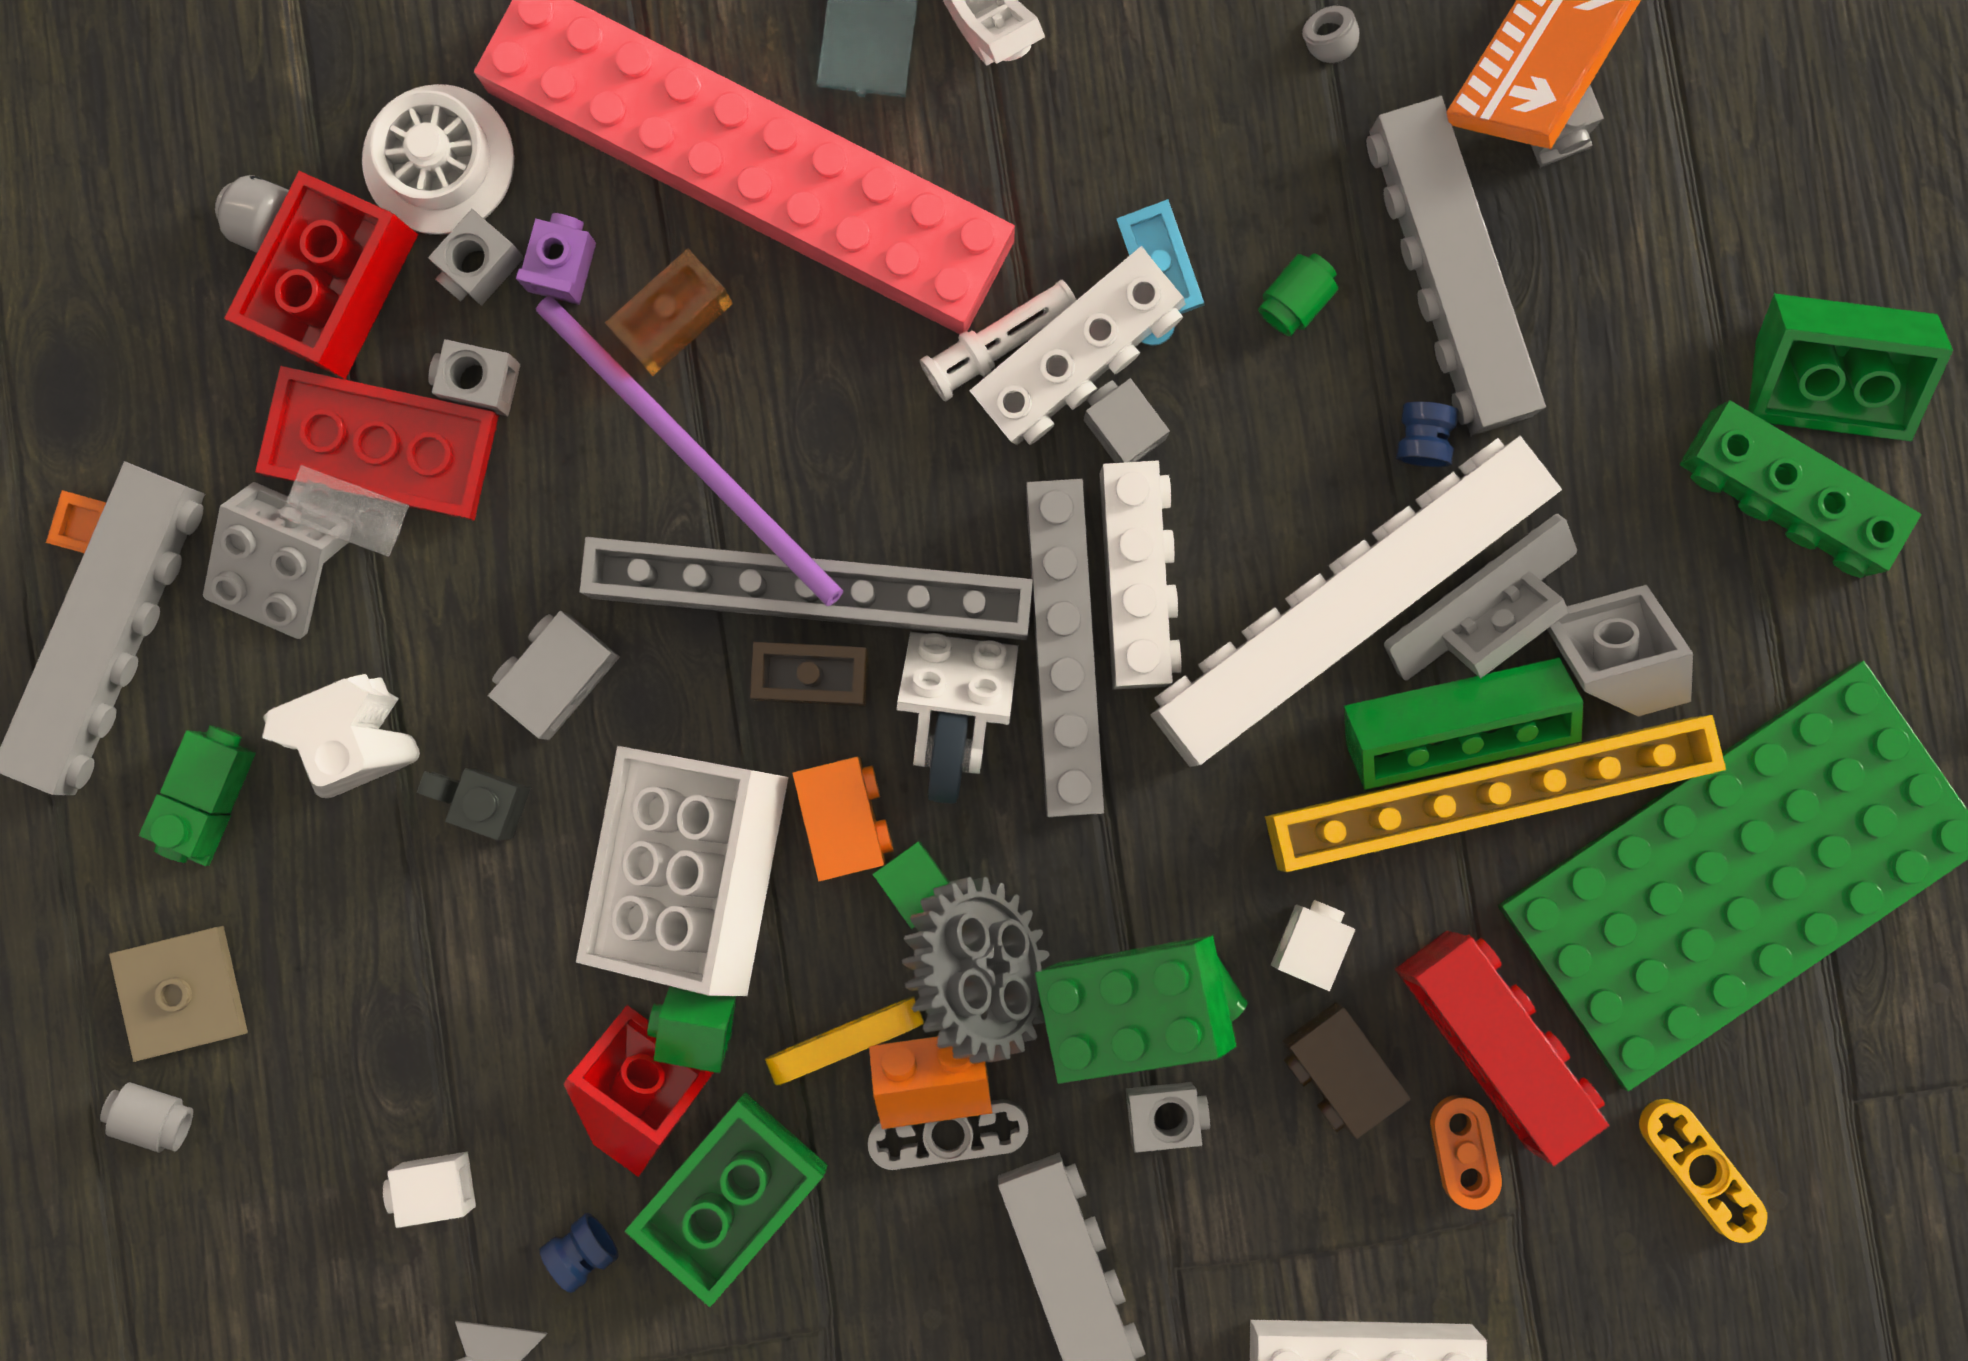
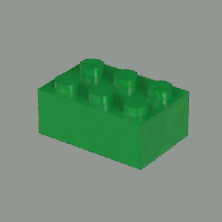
(1136, 1010)
(727, 1199)

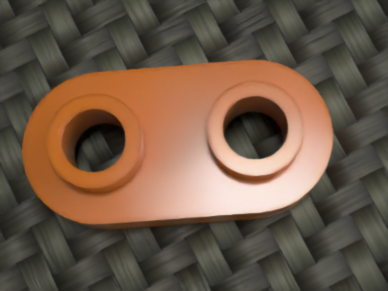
(1464, 1150)

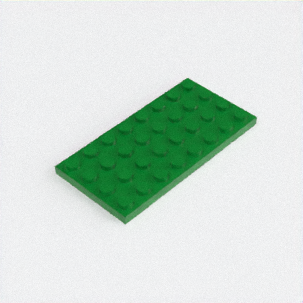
(1742, 875)

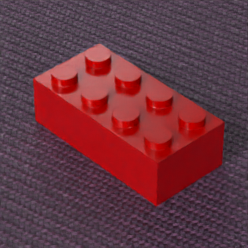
(1503, 1046)

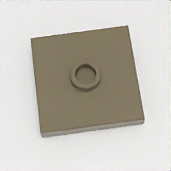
(178, 993)

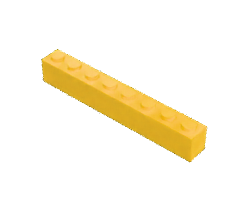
(1495, 793)

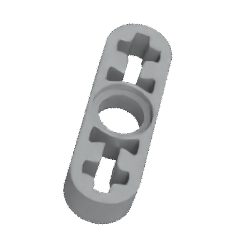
(991, 1143)

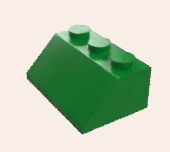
(1846, 366)

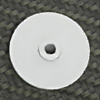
(437, 157)

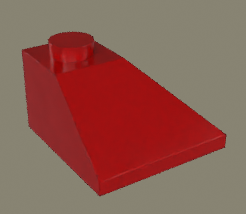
(627, 1096)

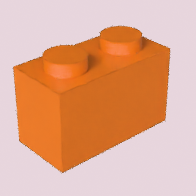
(841, 817)
(925, 1084)

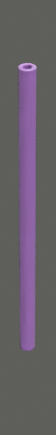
(690, 451)

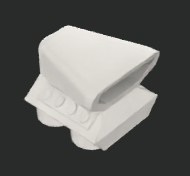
(341, 734)

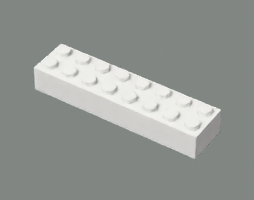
(1363, 595)

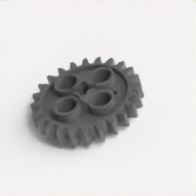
(976, 970)

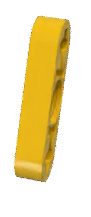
(844, 1041)
(1714, 1211)

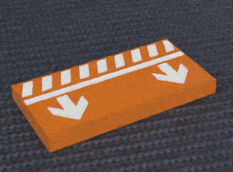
(1539, 68)

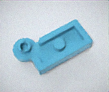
(1159, 236)

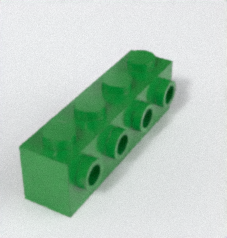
(1799, 490)
(1463, 723)

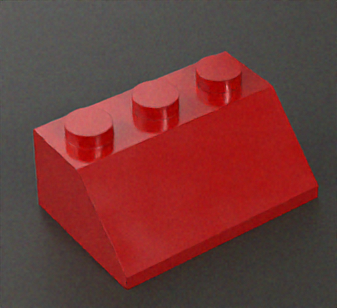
(322, 274)

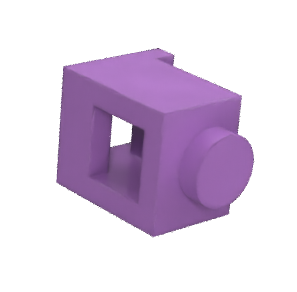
(566, 275)

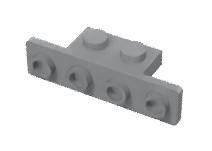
(1492, 610)

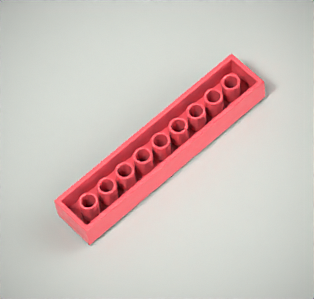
(747, 157)

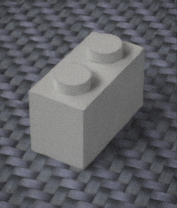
(552, 674)

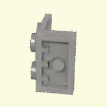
(266, 562)

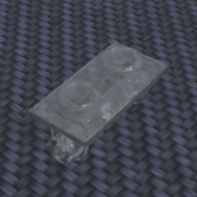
(345, 511)

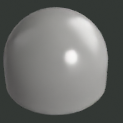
(1337, 45)

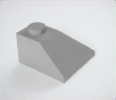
(1626, 651)

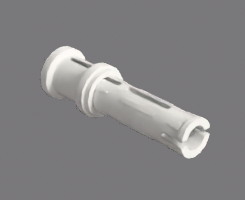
(981, 359)

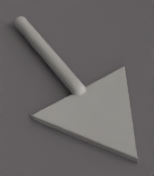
(496, 1343)

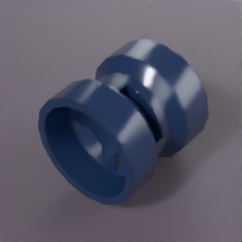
(1427, 434)
(578, 1253)

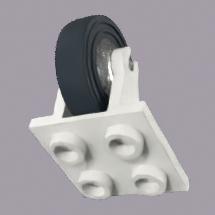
(957, 681)

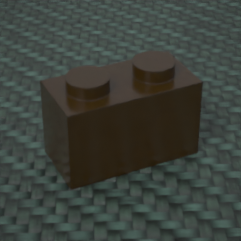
(809, 674)
(1345, 1071)

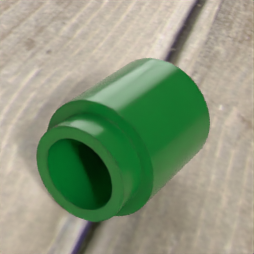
(1298, 293)

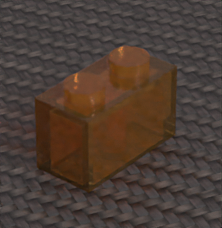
(669, 312)

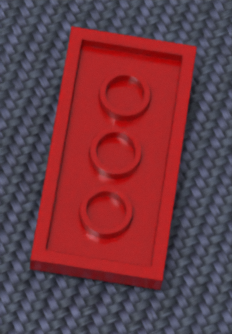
(379, 440)

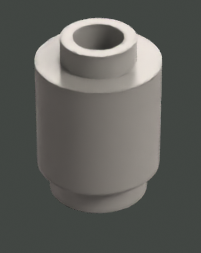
(146, 1118)

